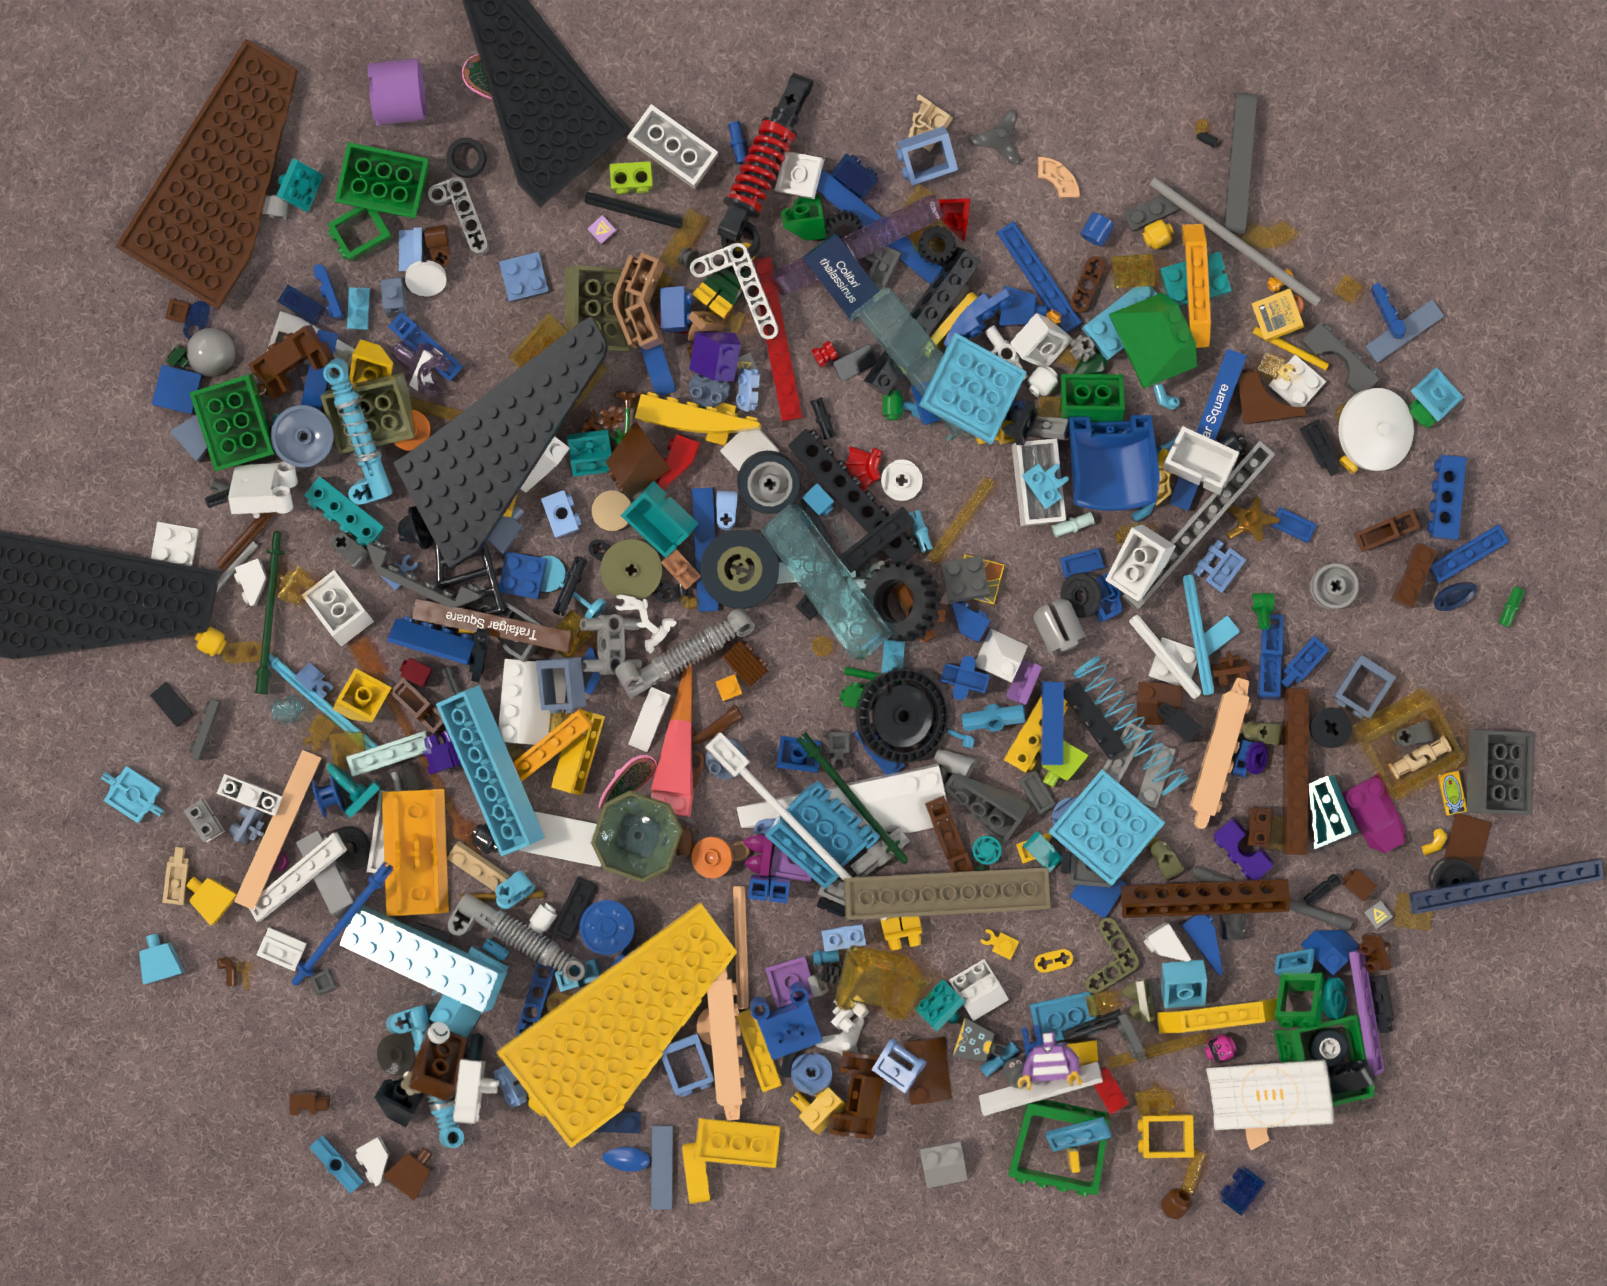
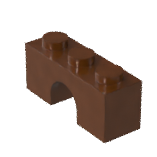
(1414, 576)

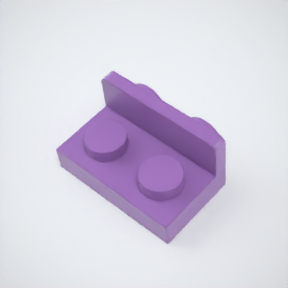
(1023, 682)

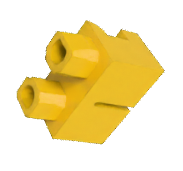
(893, 932)

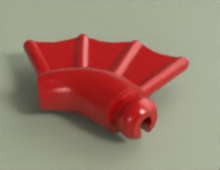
(864, 465)

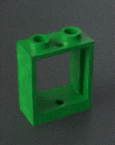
(343, 250)
(1300, 982)

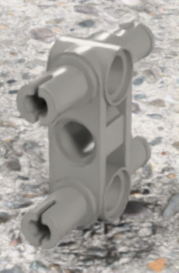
(609, 642)

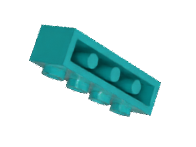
(344, 511)

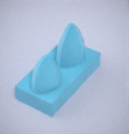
(358, 308)
(892, 655)

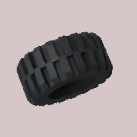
(924, 593)

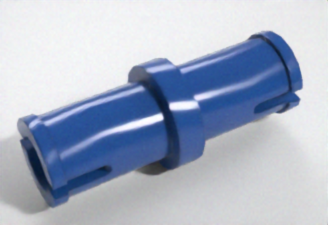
(738, 142)

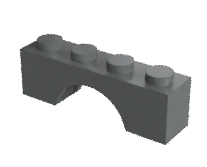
(1321, 341)

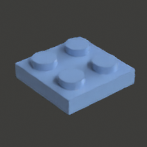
(524, 276)

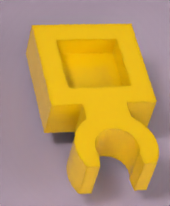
(1002, 944)

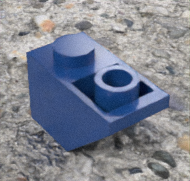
(970, 623)

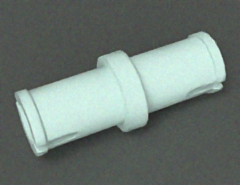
(1073, 524)

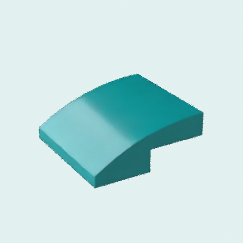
(589, 452)

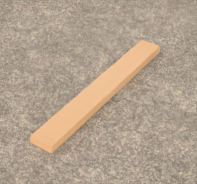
(278, 830)

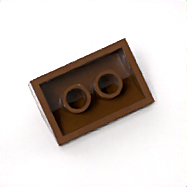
(933, 1081)

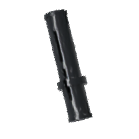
(573, 577)
(1101, 1021)

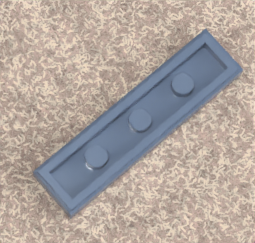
(1414, 324)
(662, 1166)

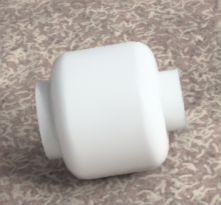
(1042, 381)

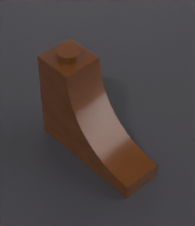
(1259, 405)

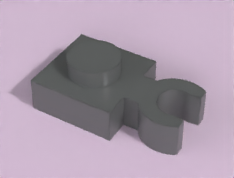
(838, 744)

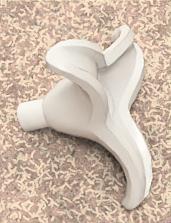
(844, 1040)

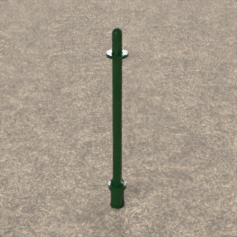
(263, 671)
(815, 753)

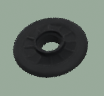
(1092, 592)
(362, 848)

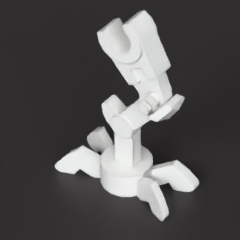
(659, 633)

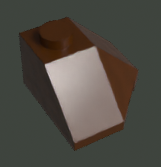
(1151, 696)

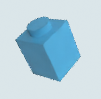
(818, 500)

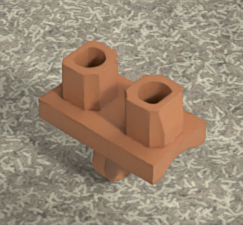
(680, 569)

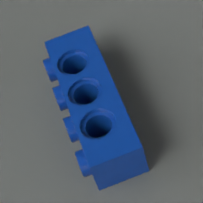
(1457, 467)

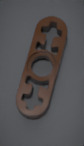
(1087, 268)

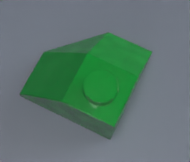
(805, 219)

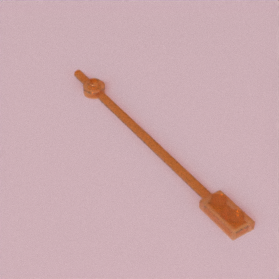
(372, 665)

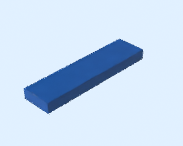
(1468, 553)
(1052, 723)

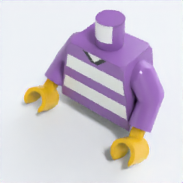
(1051, 1062)

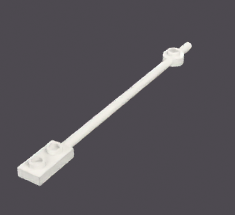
(735, 763)

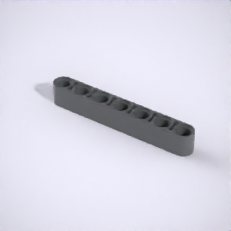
(1241, 160)

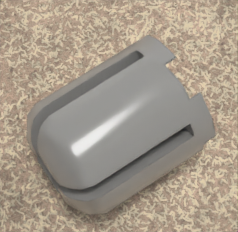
(1050, 631)

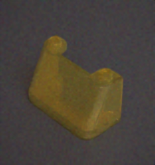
(879, 981)

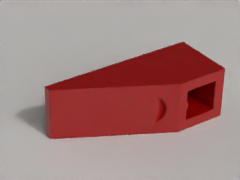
(679, 460)

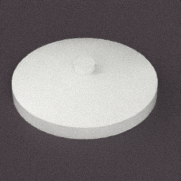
(1376, 429)

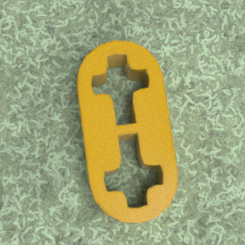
(1055, 965)

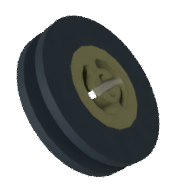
(748, 546)

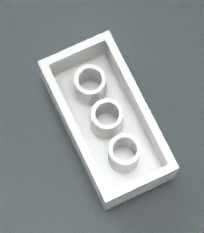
(672, 146)

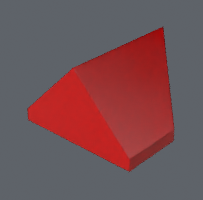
(956, 215)

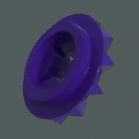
(1256, 758)

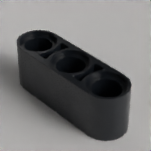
(1350, 1076)

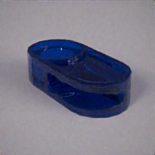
(197, 316)

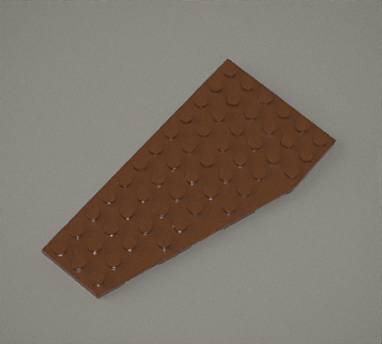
(197, 213)

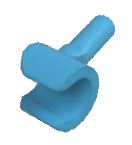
(968, 741)

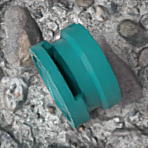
(986, 850)

